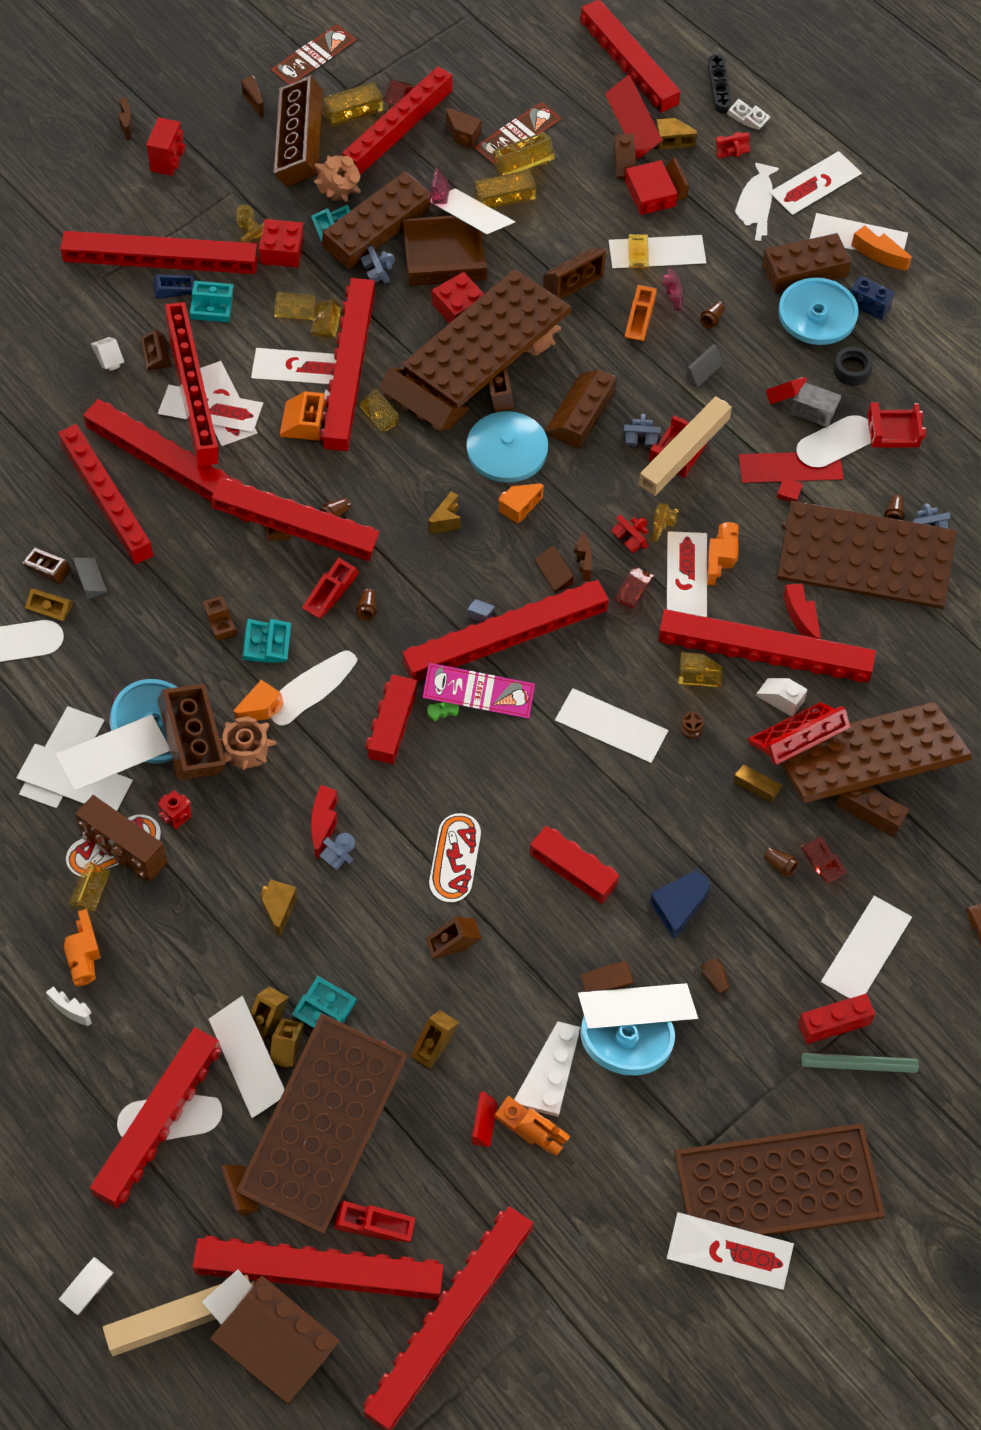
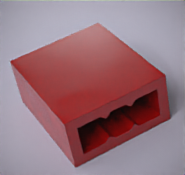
(650, 187)

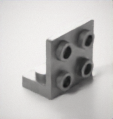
(815, 404)

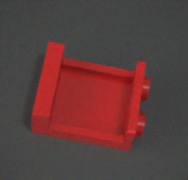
(895, 427)
(675, 428)

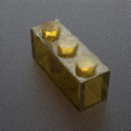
(353, 103)
(524, 154)
(506, 189)

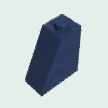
(680, 901)

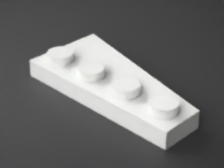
(548, 1077)

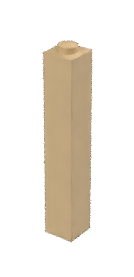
(685, 446)
(159, 1322)

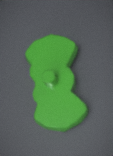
(442, 710)

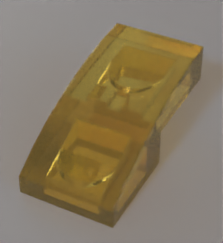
(638, 251)

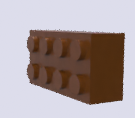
(806, 259)
(191, 732)
(121, 838)

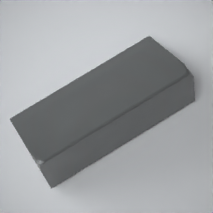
(704, 366)
(90, 577)

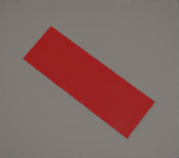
(633, 116)
(776, 466)

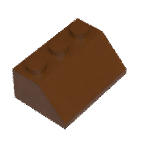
(575, 273)

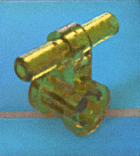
(250, 223)
(662, 517)

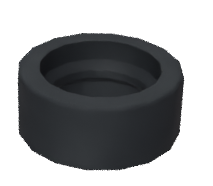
(853, 378)

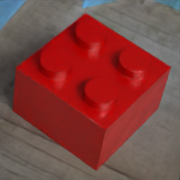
(165, 146)
(281, 243)
(455, 296)

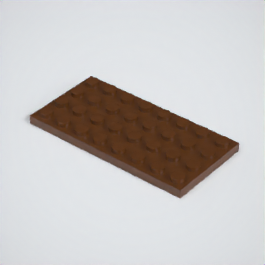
(486, 338)
(867, 554)
(877, 752)
(322, 1123)
(782, 1181)

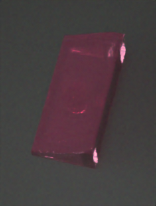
(440, 188)

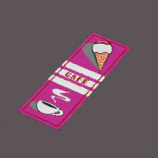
(478, 690)

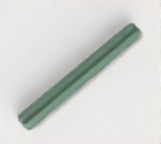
(859, 1062)

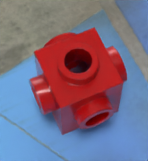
(174, 809)

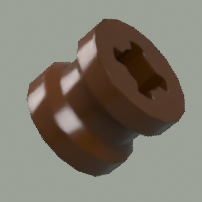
(696, 722)

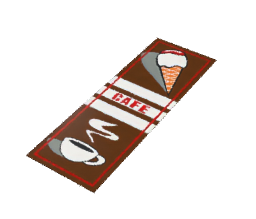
(313, 54)
(530, 123)

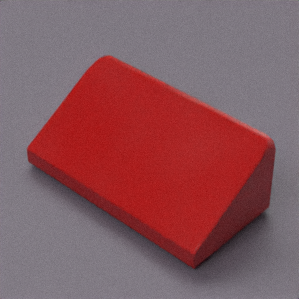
(785, 390)
(484, 1120)

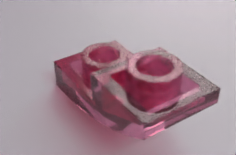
(674, 288)

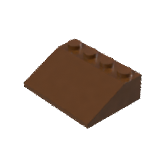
(274, 1339)

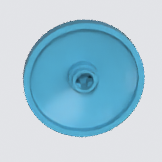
(818, 311)
(507, 447)
(138, 702)
(629, 1048)

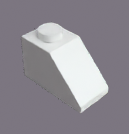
(108, 353)
(783, 694)

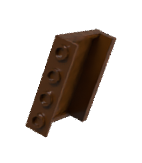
(442, 250)

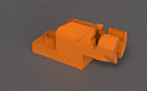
(722, 551)
(82, 950)
(531, 1126)

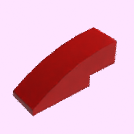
(330, 588)
(801, 611)
(323, 818)
(374, 1222)

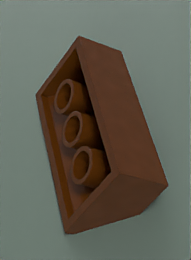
(420, 399)
(582, 407)

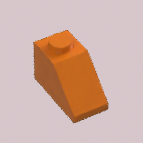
(520, 501)
(260, 703)

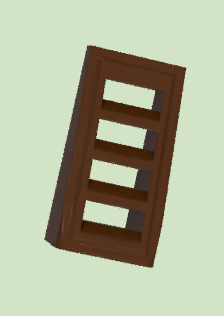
(252, 94)
(56, 573)

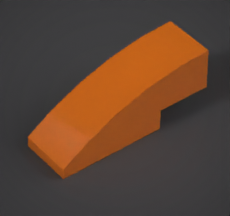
(880, 249)
(641, 313)

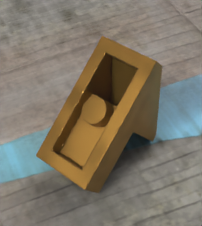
(444, 517)

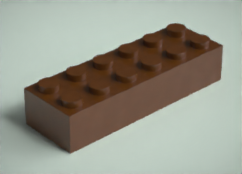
(298, 131)
(376, 219)

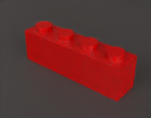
(392, 719)
(574, 864)

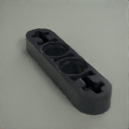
(719, 83)

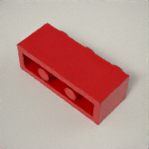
(836, 1018)

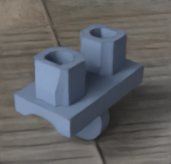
(381, 262)
(644, 429)
(936, 520)
(337, 852)

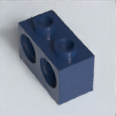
(872, 297)

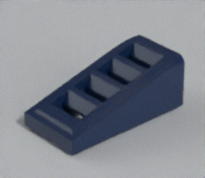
(162, 282)

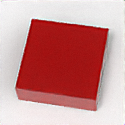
(789, 490)

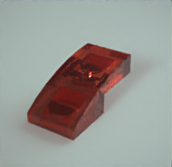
(633, 587)
(823, 860)

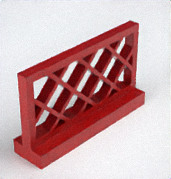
(800, 732)

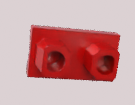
(732, 145)
(636, 540)

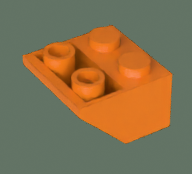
(303, 416)

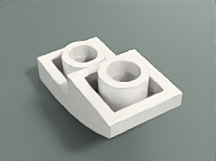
(747, 116)
(71, 1009)
(86, 1286)

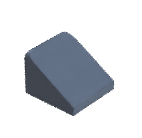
(480, 611)

